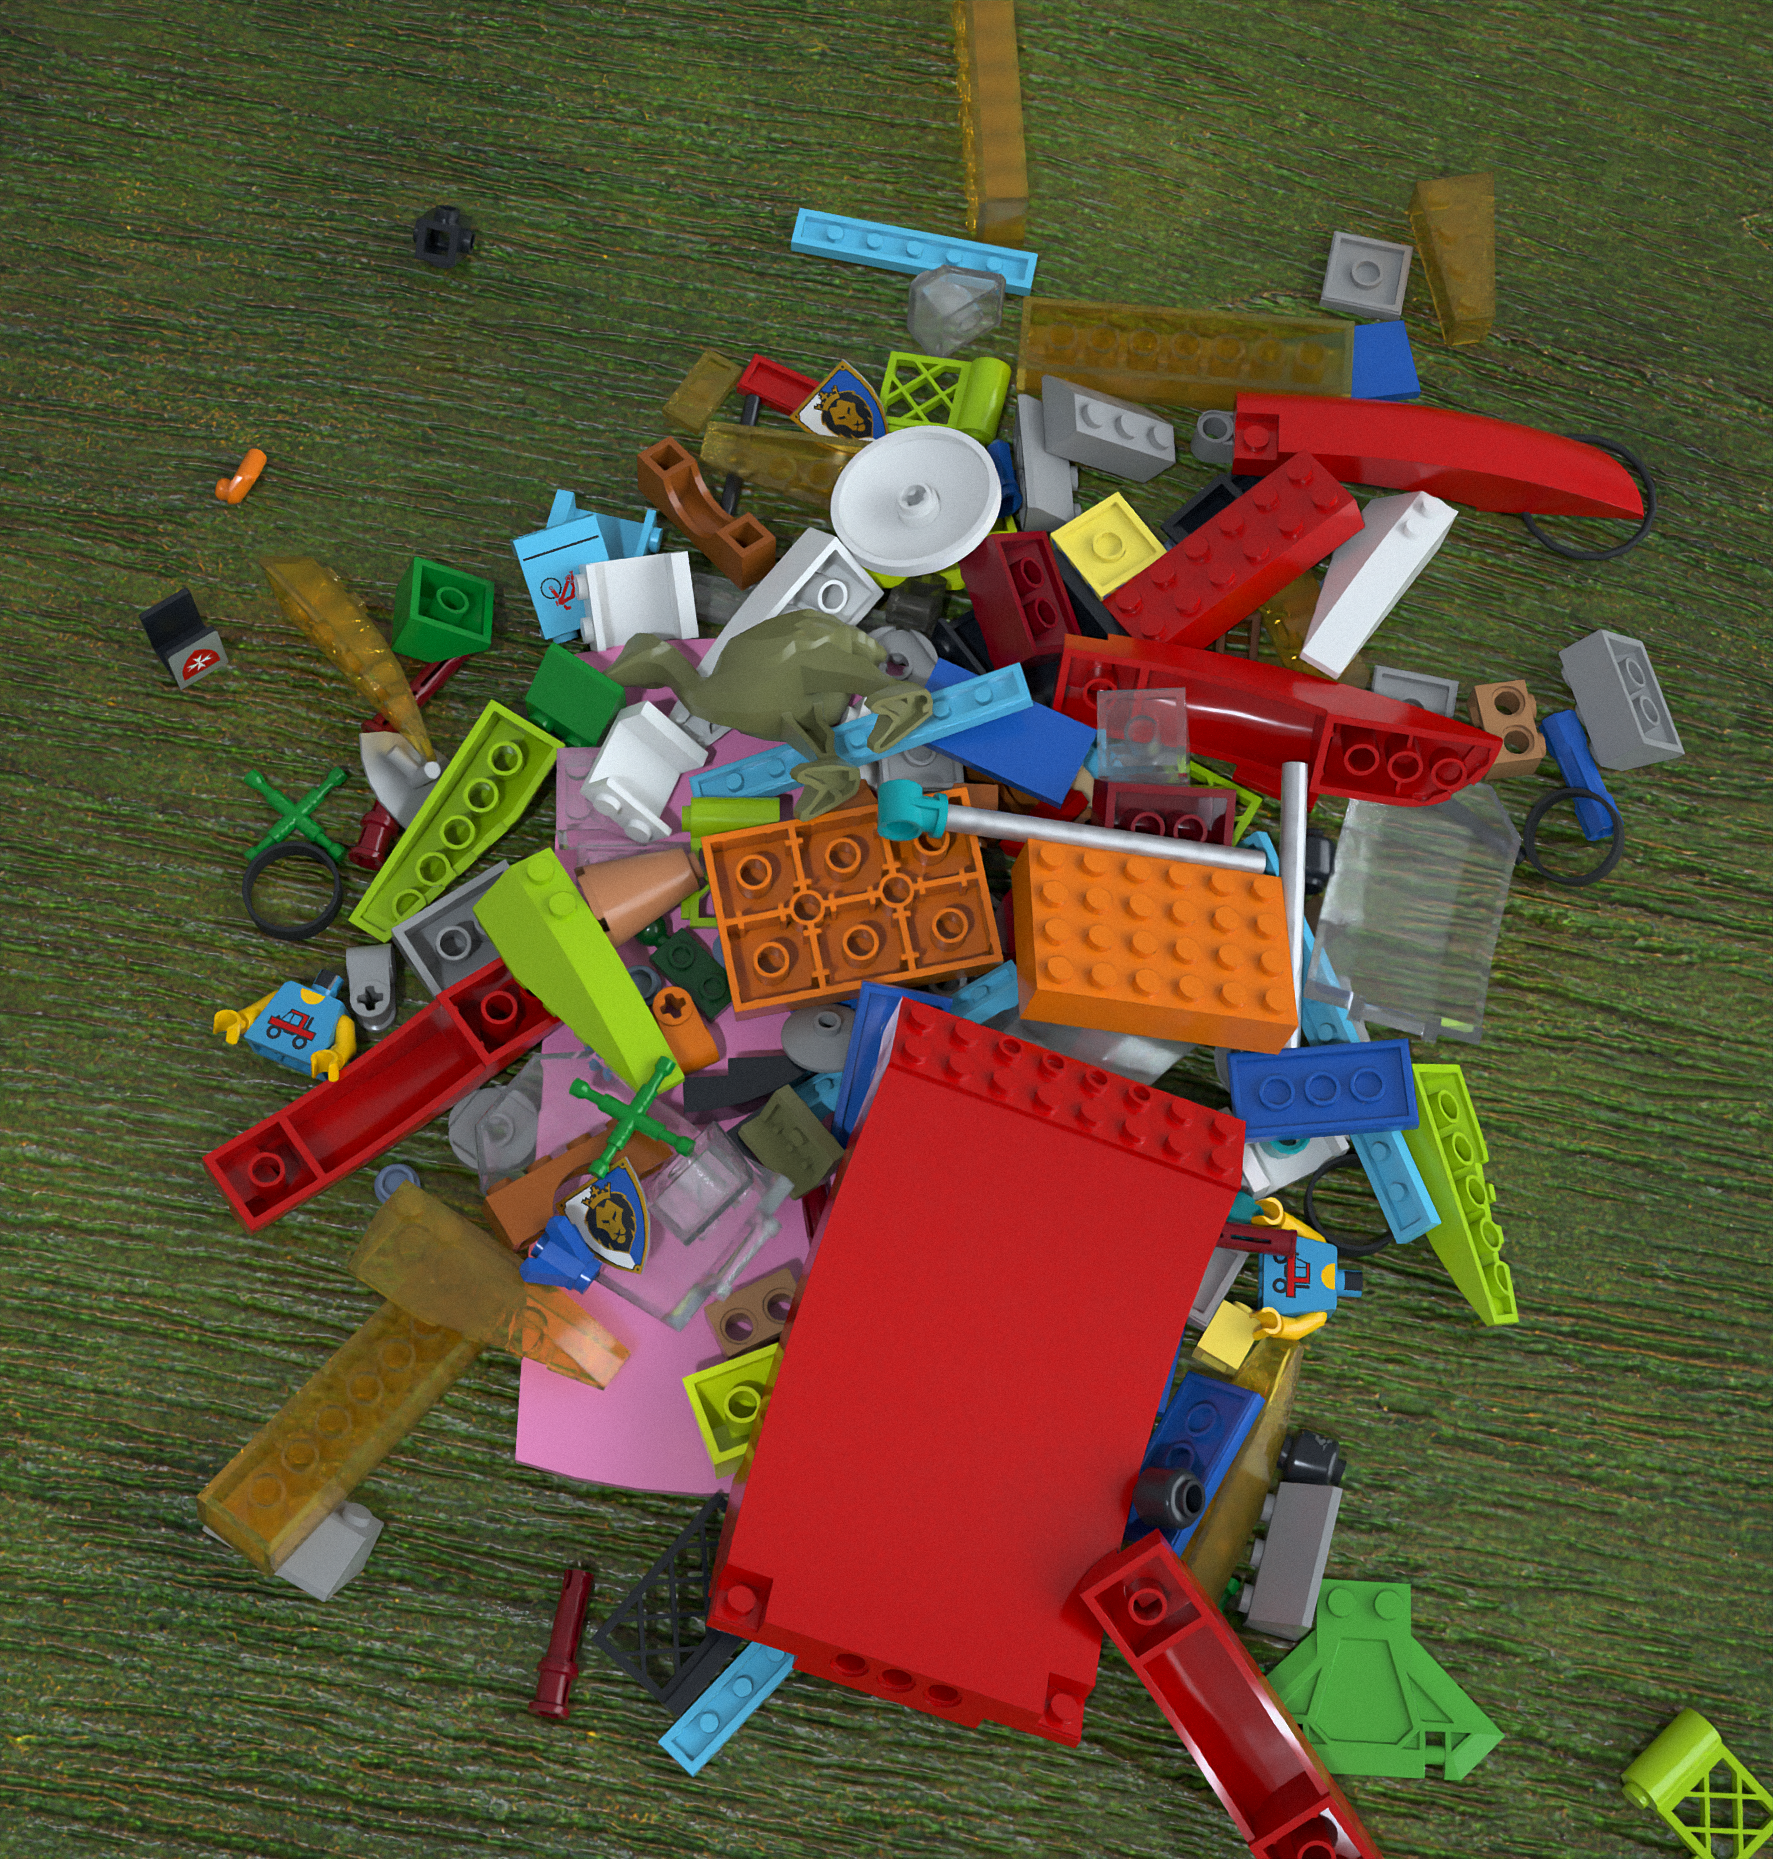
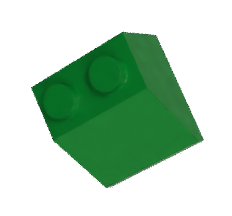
(441, 612)
(573, 699)

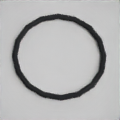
(1652, 507)

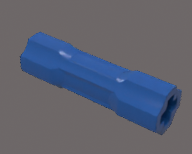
(1569, 748)

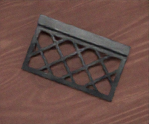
(706, 1657)

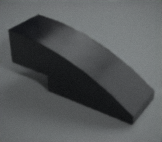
(1207, 504)
(744, 1090)

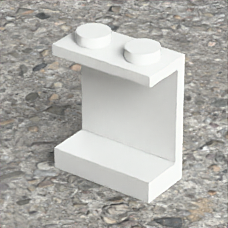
(636, 597)
(640, 770)
(1266, 1175)

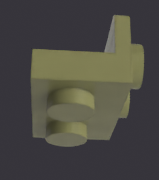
(793, 1142)

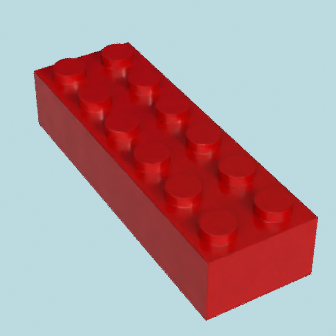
(1239, 557)

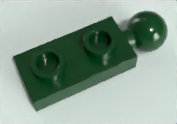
(688, 967)

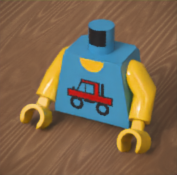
(297, 1027)
(1301, 1291)

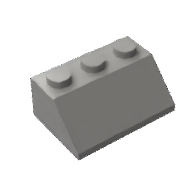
(1105, 431)
(1042, 477)
(1619, 701)
(446, 938)
(331, 1552)
(1289, 1559)

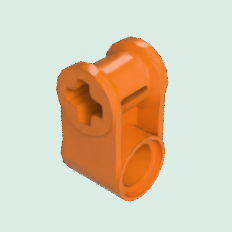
(685, 1035)

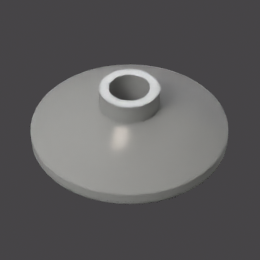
(818, 1037)

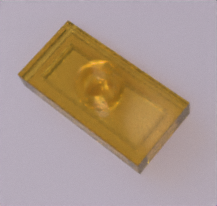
(702, 391)

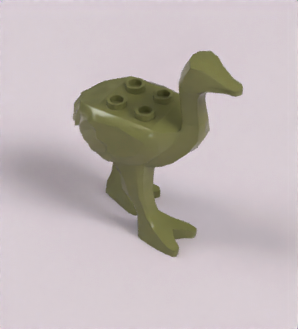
(789, 686)

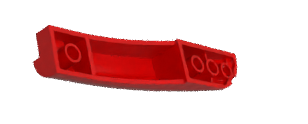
(1432, 451)
(1273, 715)
(379, 1097)
(1222, 1706)

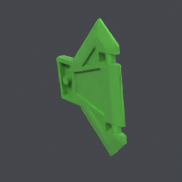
(1374, 1691)

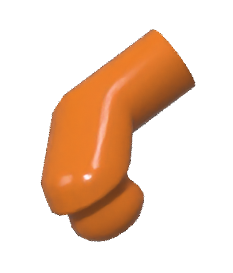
(247, 474)

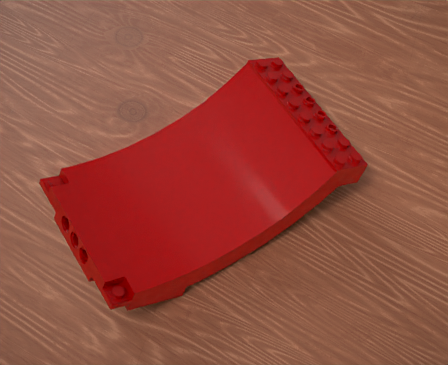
(972, 1375)

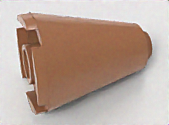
(637, 889)

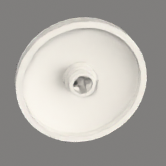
(916, 500)

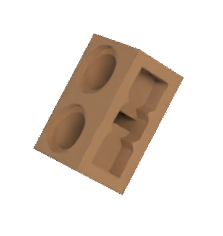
(1514, 729)
(751, 1307)

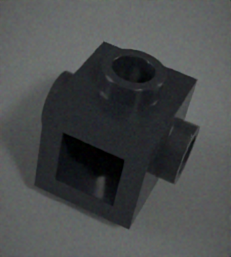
(432, 242)

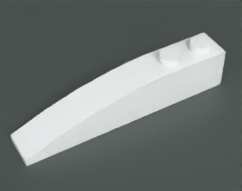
(1373, 574)
(811, 575)

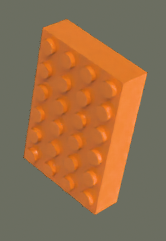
(836, 904)
(1152, 947)

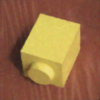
(1227, 1338)

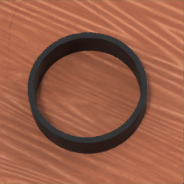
(1538, 812)
(283, 850)
(1342, 1249)

